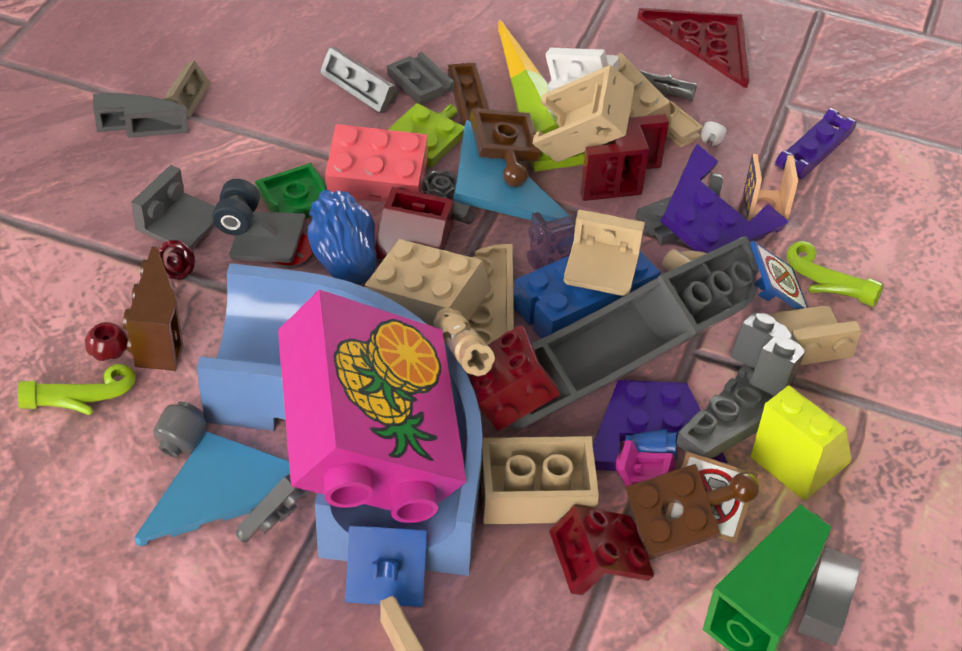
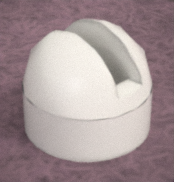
(713, 132)

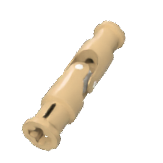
(464, 342)

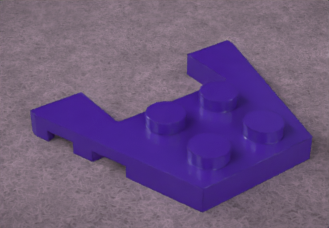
(705, 218)
(641, 409)

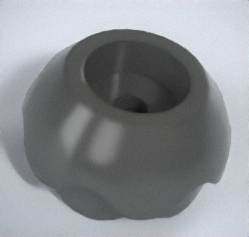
(439, 184)

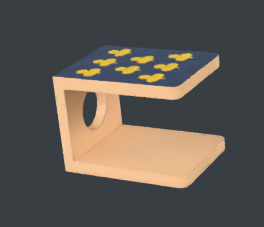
(780, 199)

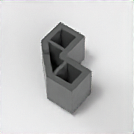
(768, 350)

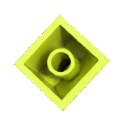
(800, 443)

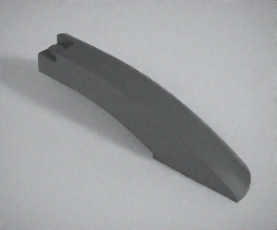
(645, 324)

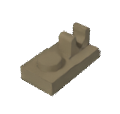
(188, 87)

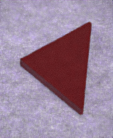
(707, 35)

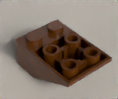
(154, 318)

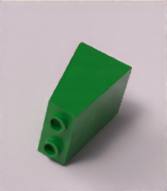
(764, 591)

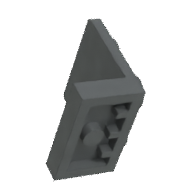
(171, 214)

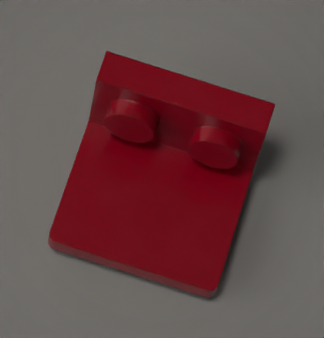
(597, 544)

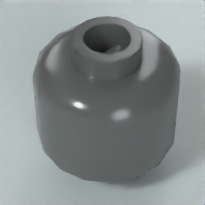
(179, 429)

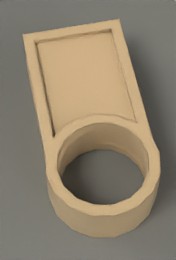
(683, 127)

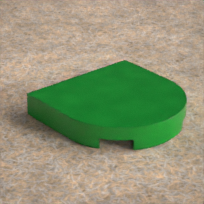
(292, 190)

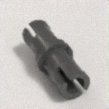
(669, 86)

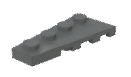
(727, 419)

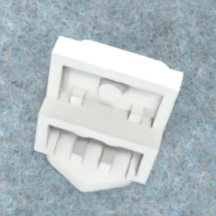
(571, 64)

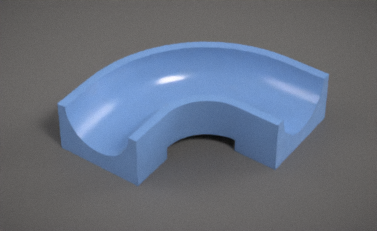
(247, 391)

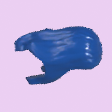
(343, 236)

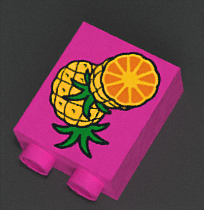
(369, 408)

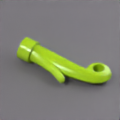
(832, 281)
(75, 395)

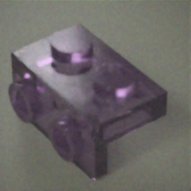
(550, 240)

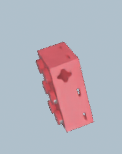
(375, 160)

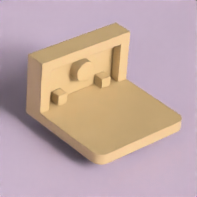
(604, 253)
(820, 333)

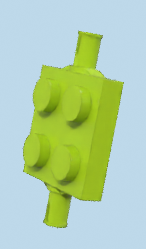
(440, 130)

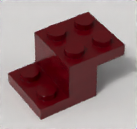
(621, 164)

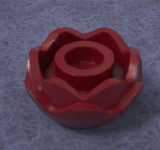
(186, 259)
(106, 341)

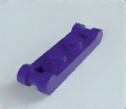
(818, 142)

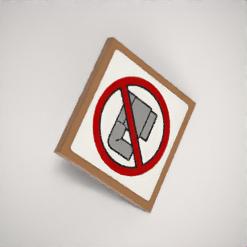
(714, 476)

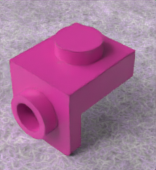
(641, 466)

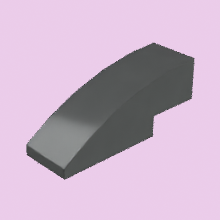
(138, 115)
(830, 596)

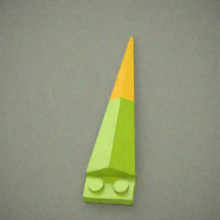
(528, 91)

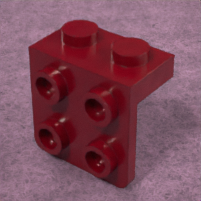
(514, 383)

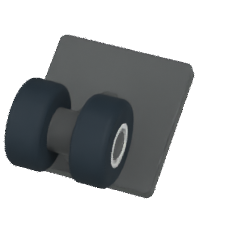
(257, 234)

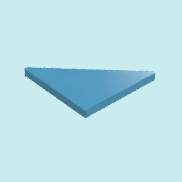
(483, 186)
(213, 484)

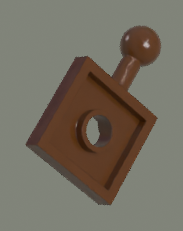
(513, 146)
(697, 520)

